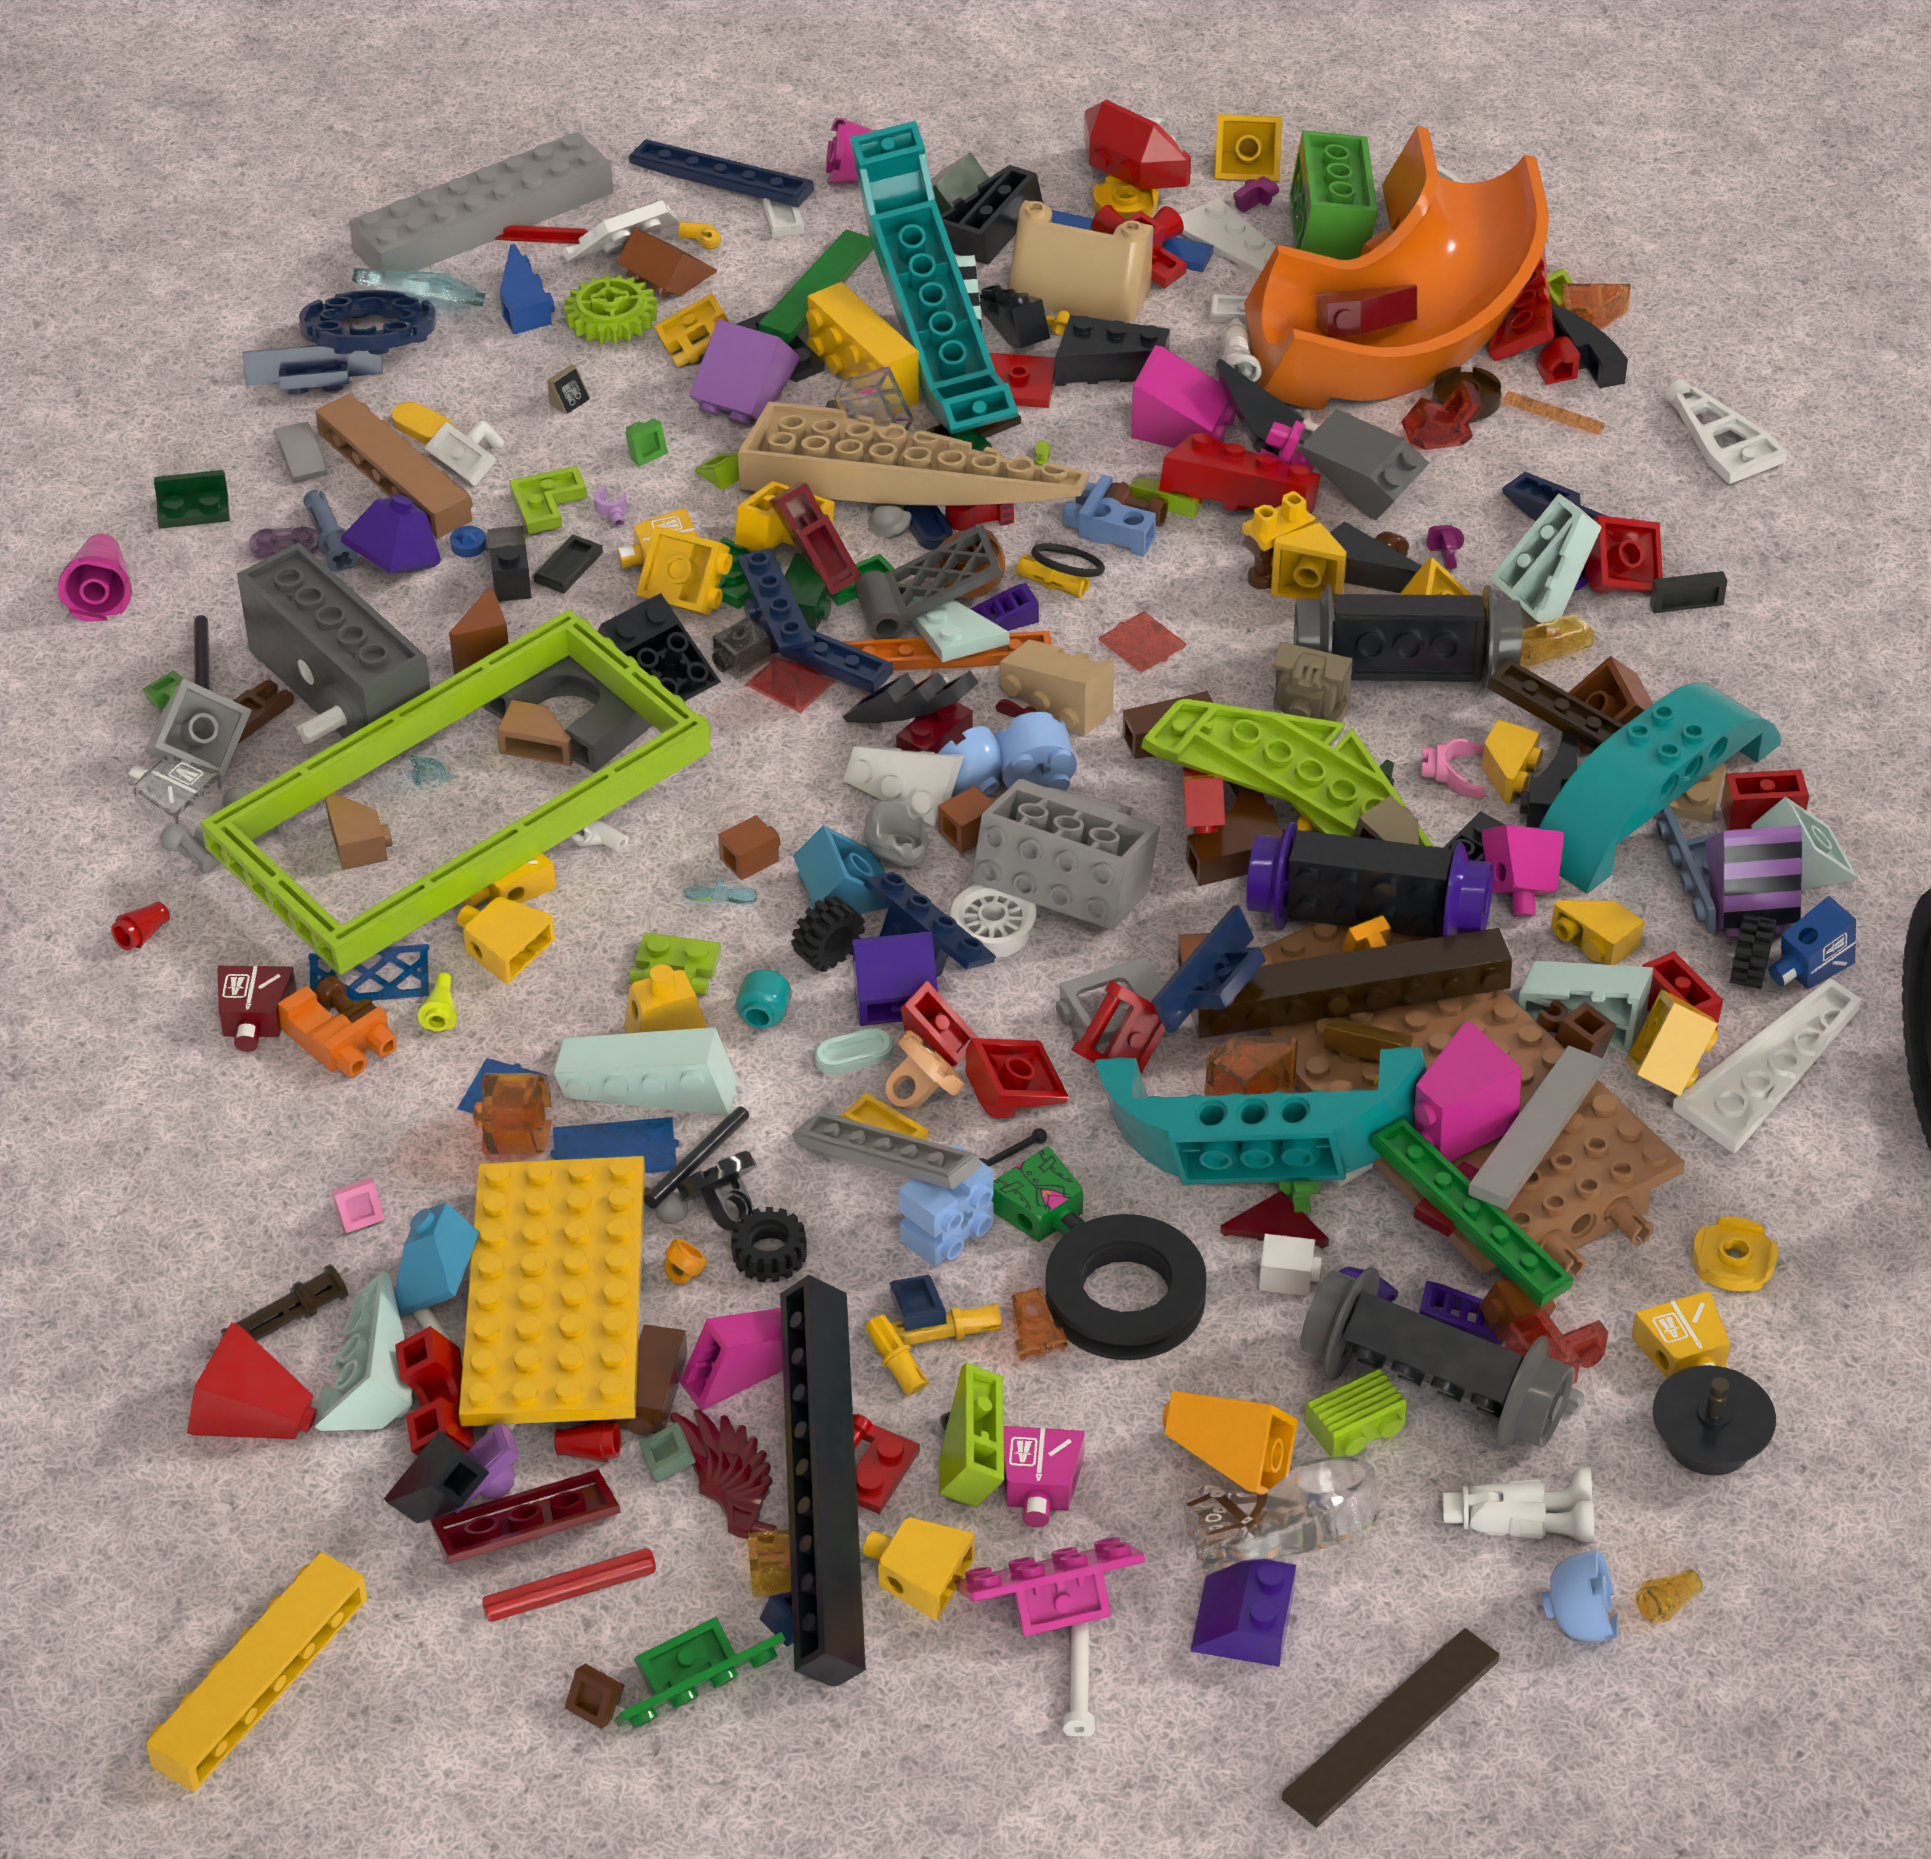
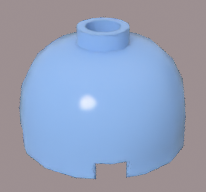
(980, 763)
(1582, 1598)

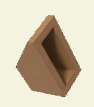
(534, 734)
(357, 832)

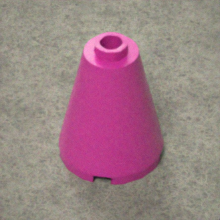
(839, 152)
(96, 580)

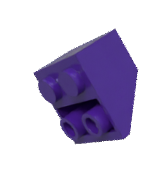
(889, 973)

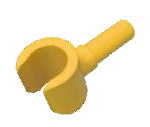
(1058, 322)

